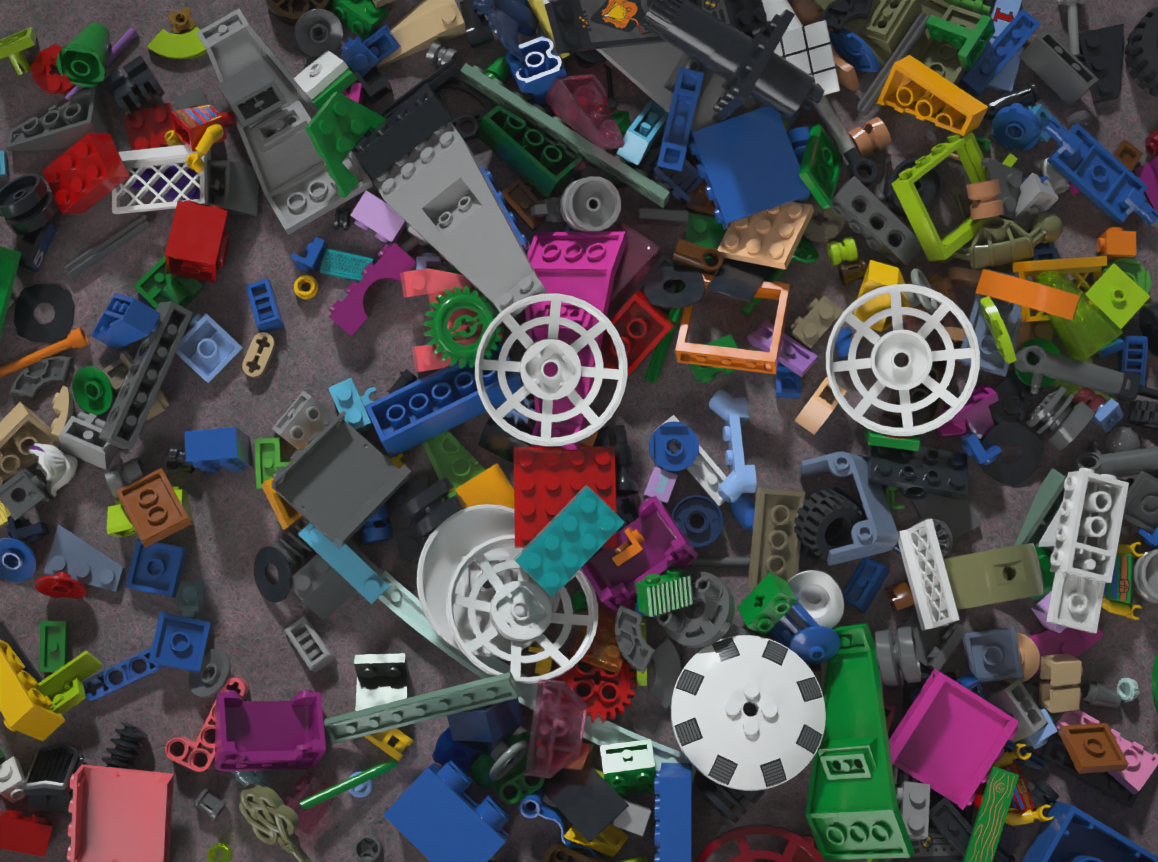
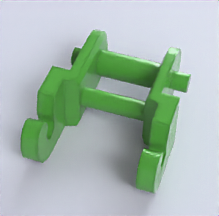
(894, 505)

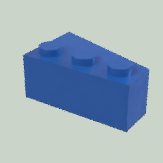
(125, 322)

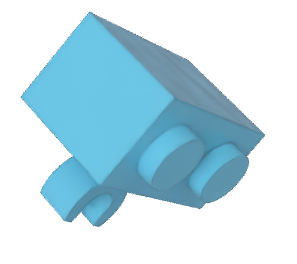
(349, 400)

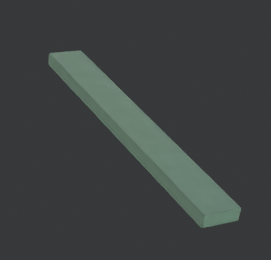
(422, 707)

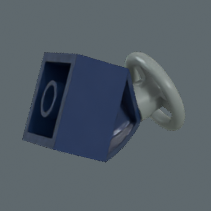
(488, 730)

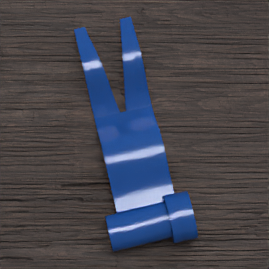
(534, 805)

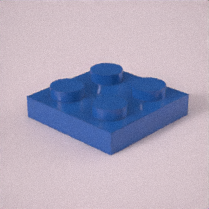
(156, 568)
(179, 642)

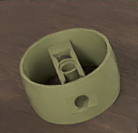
(995, 576)

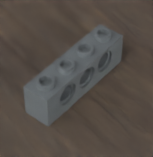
(888, 224)

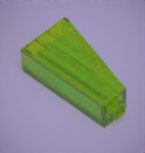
(1090, 327)

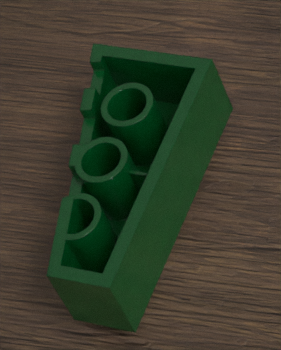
(528, 151)

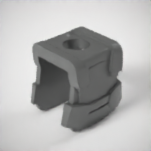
(34, 490)

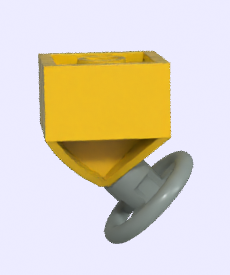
(883, 275)

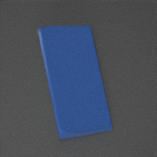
(382, 43)
(865, 584)

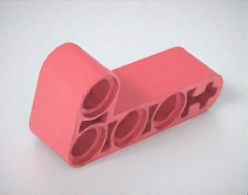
(203, 744)

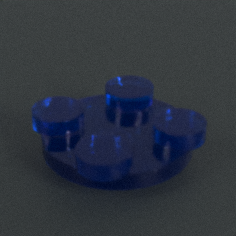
(448, 750)

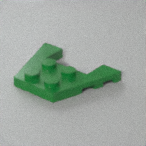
(336, 132)

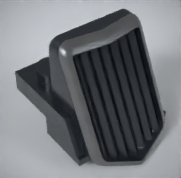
(50, 777)

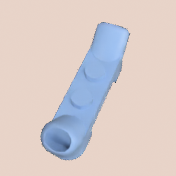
(742, 476)

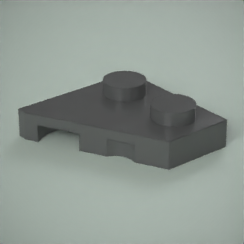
(1010, 184)

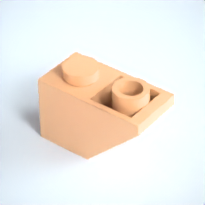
(818, 407)

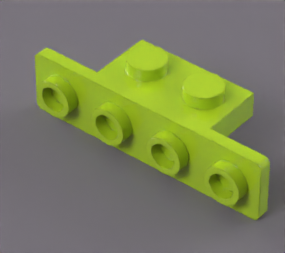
(66, 684)

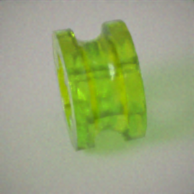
(222, 846)

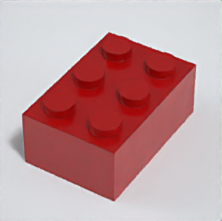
(85, 173)
(640, 330)

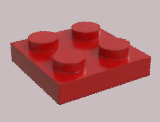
(148, 127)

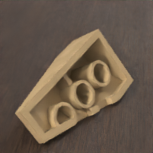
(423, 25)
(17, 433)

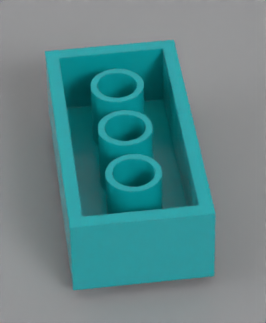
(569, 540)

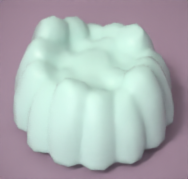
(1128, 689)

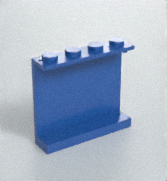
(747, 165)

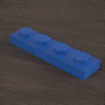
(1000, 52)

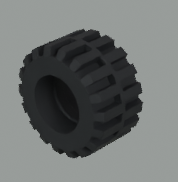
(826, 522)

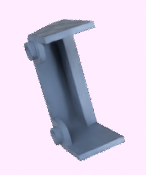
(878, 530)

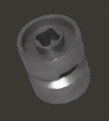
(122, 476)

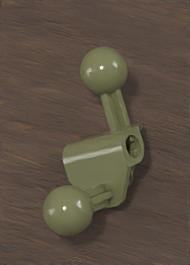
(1004, 242)

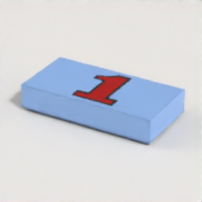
(1003, 13)

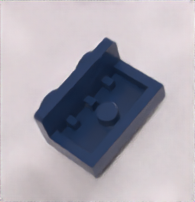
(682, 182)

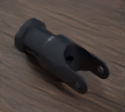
(1023, 96)

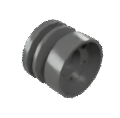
(1060, 417)

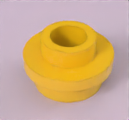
(306, 279)

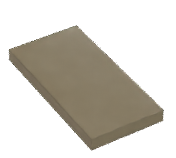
(773, 537)

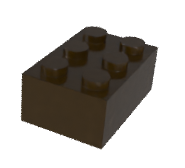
(920, 392)

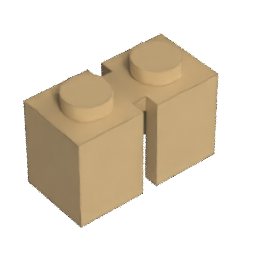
(1063, 690)

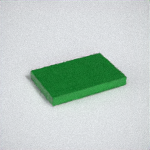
(821, 166)

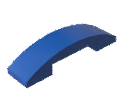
(680, 119)

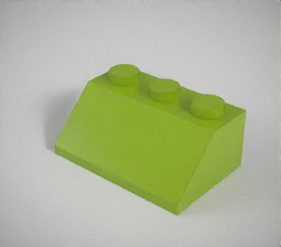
(121, 526)

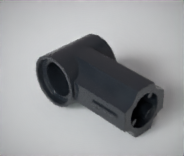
(476, 24)

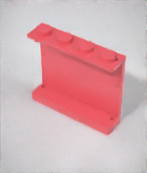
(120, 815)

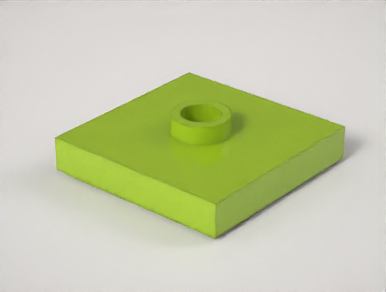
(1117, 295)

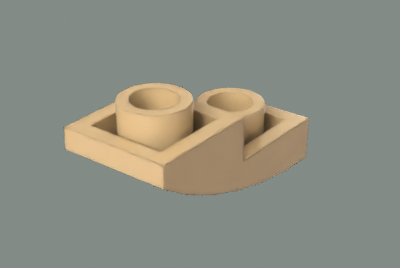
(64, 408)

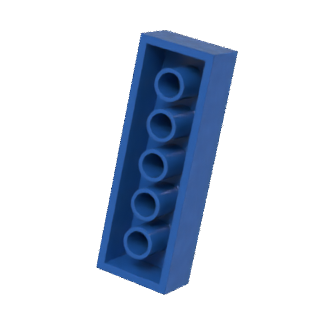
(435, 404)

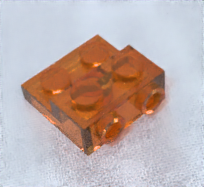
(604, 647)

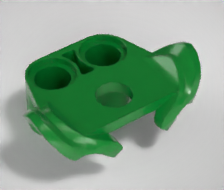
(482, 766)

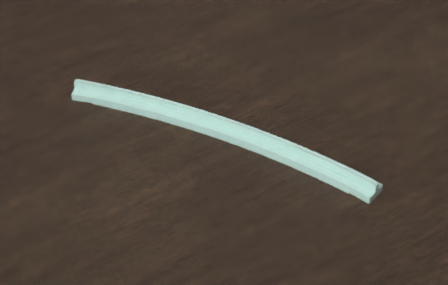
(607, 733)

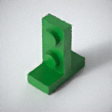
(968, 41)

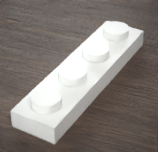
(703, 470)

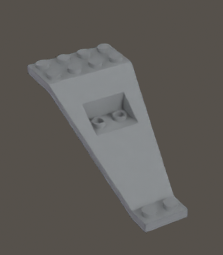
(655, 72)
(287, 161)
(455, 211)

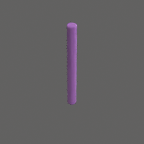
(120, 45)

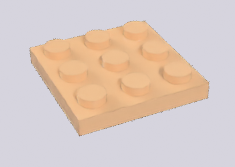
(767, 236)

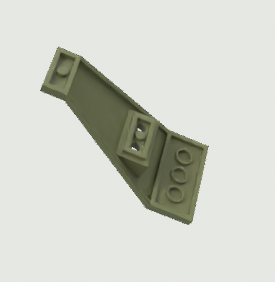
(936, 55)

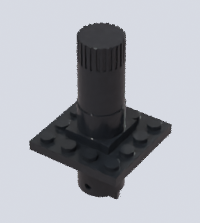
(743, 61)

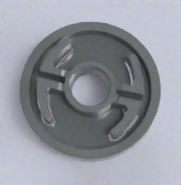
(681, 621)

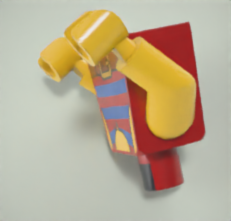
(199, 130)
(1021, 803)

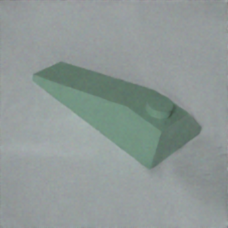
(1043, 508)

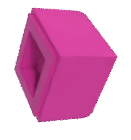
(951, 428)

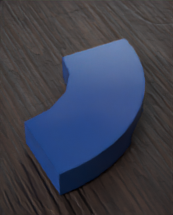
(854, 50)

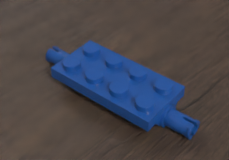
(1098, 173)

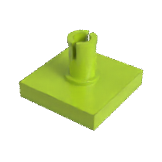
(13, 46)

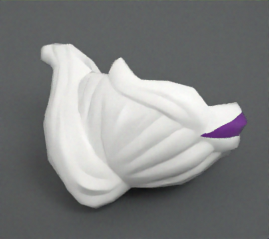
(55, 465)

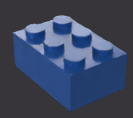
(217, 449)

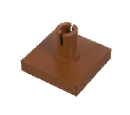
(1093, 748)

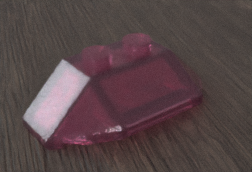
(555, 728)

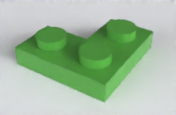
(267, 459)

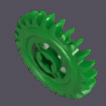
(442, 336)

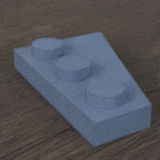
(82, 561)

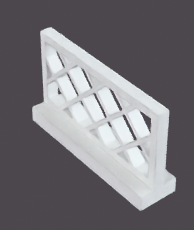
(163, 158)
(927, 576)

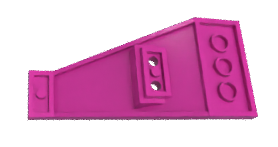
(582, 268)

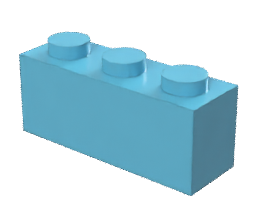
(643, 133)

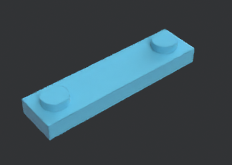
(346, 563)

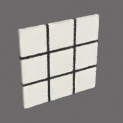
(812, 52)

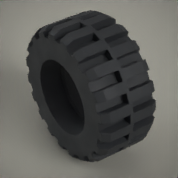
(1144, 52)

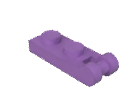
(792, 353)

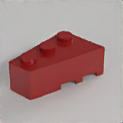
(24, 833)

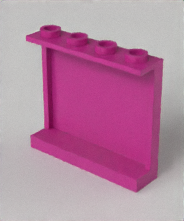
(951, 738)

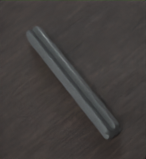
(902, 51)

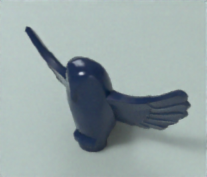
(507, 19)

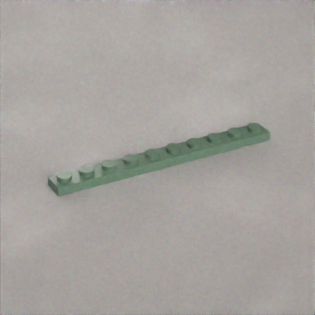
(572, 139)

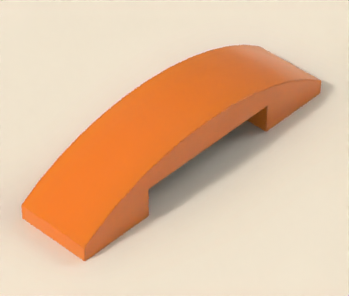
(1028, 294)

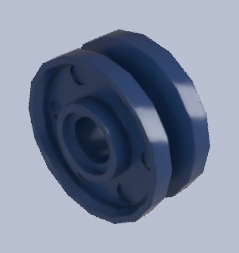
(707, 511)

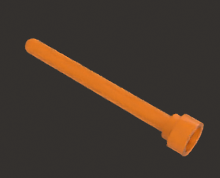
(75, 339)

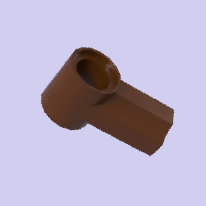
(694, 255)

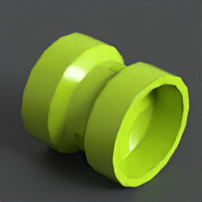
(842, 251)

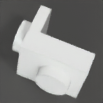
(12, 780)

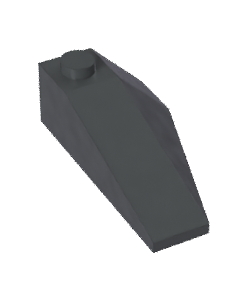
(61, 125)

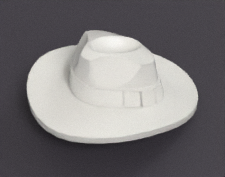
(819, 597)

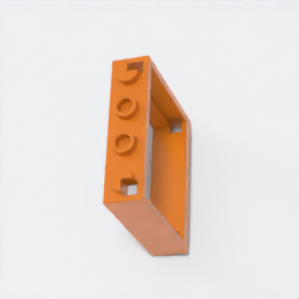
(731, 357)

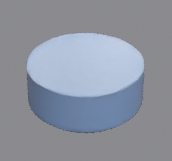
(363, 789)

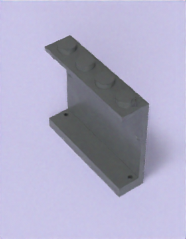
(338, 480)

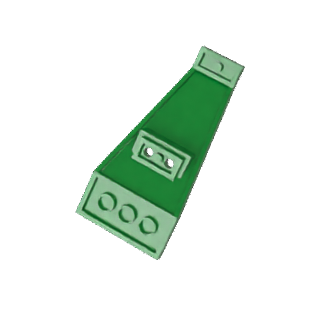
(855, 802)

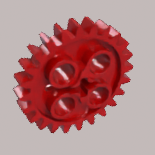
(596, 704)

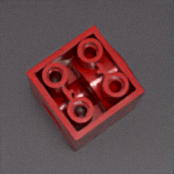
(197, 241)

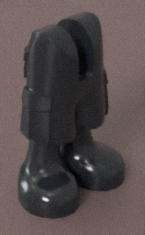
(623, 458)

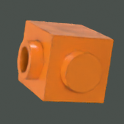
(1117, 244)

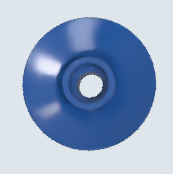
(16, 561)
(815, 644)

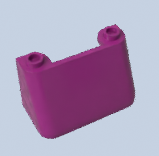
(663, 549)
(269, 733)

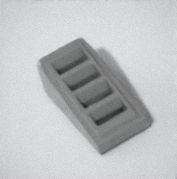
(323, 660)

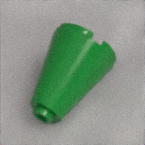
(86, 56)

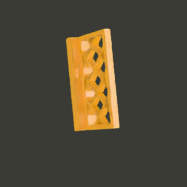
(1067, 266)

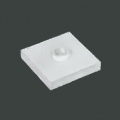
(320, 74)

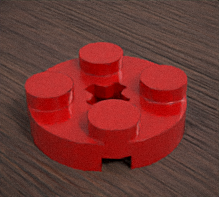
(42, 69)

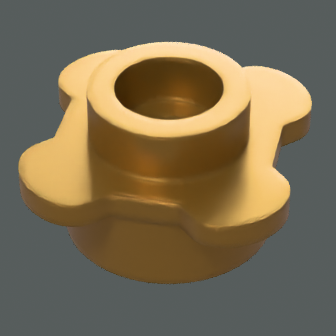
(186, 25)

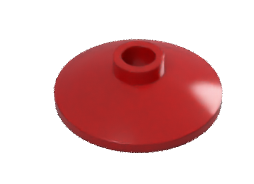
(60, 586)

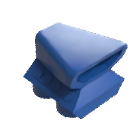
(539, 70)

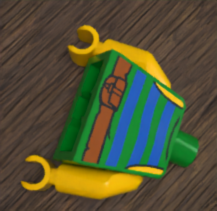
(1120, 591)

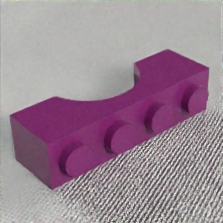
(350, 312)

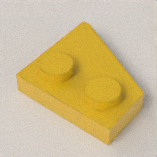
(607, 842)

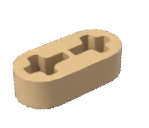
(253, 353)

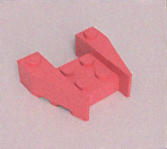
(434, 283)

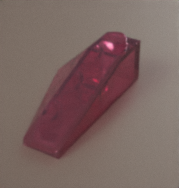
(583, 106)

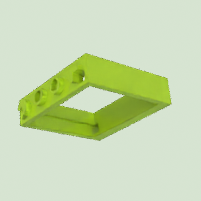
(971, 158)

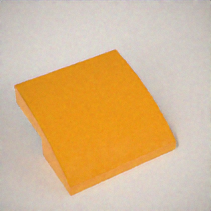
(488, 488)

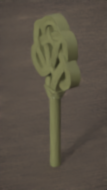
(271, 819)

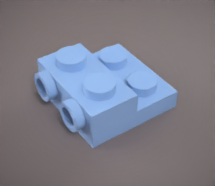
(206, 347)

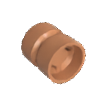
(871, 137)
(985, 199)

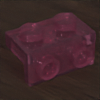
(305, 787)

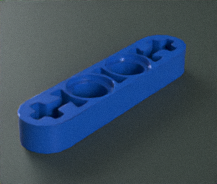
(128, 672)

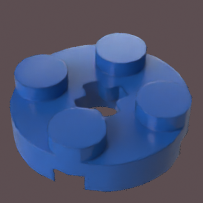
(1016, 116)
(683, 436)

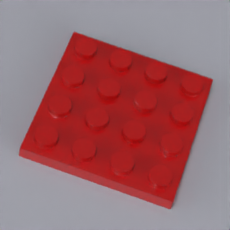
(551, 477)

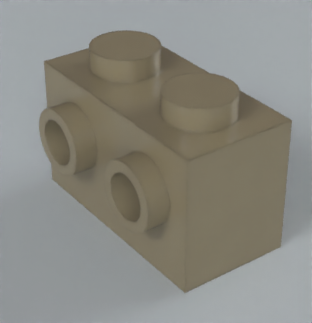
(816, 323)

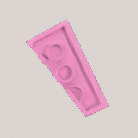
(1140, 762)

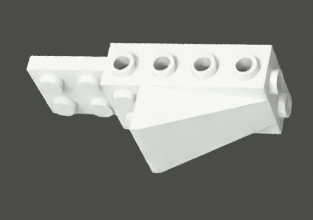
(1084, 547)

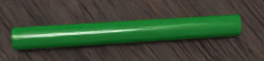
(348, 784)

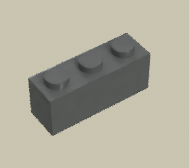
(1058, 68)

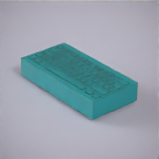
(344, 265)

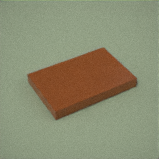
(153, 507)

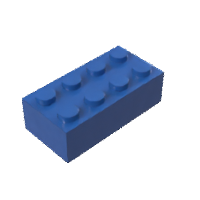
(674, 812)

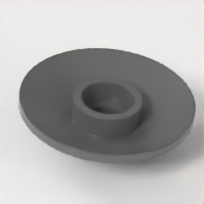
(327, 39)
(212, 675)

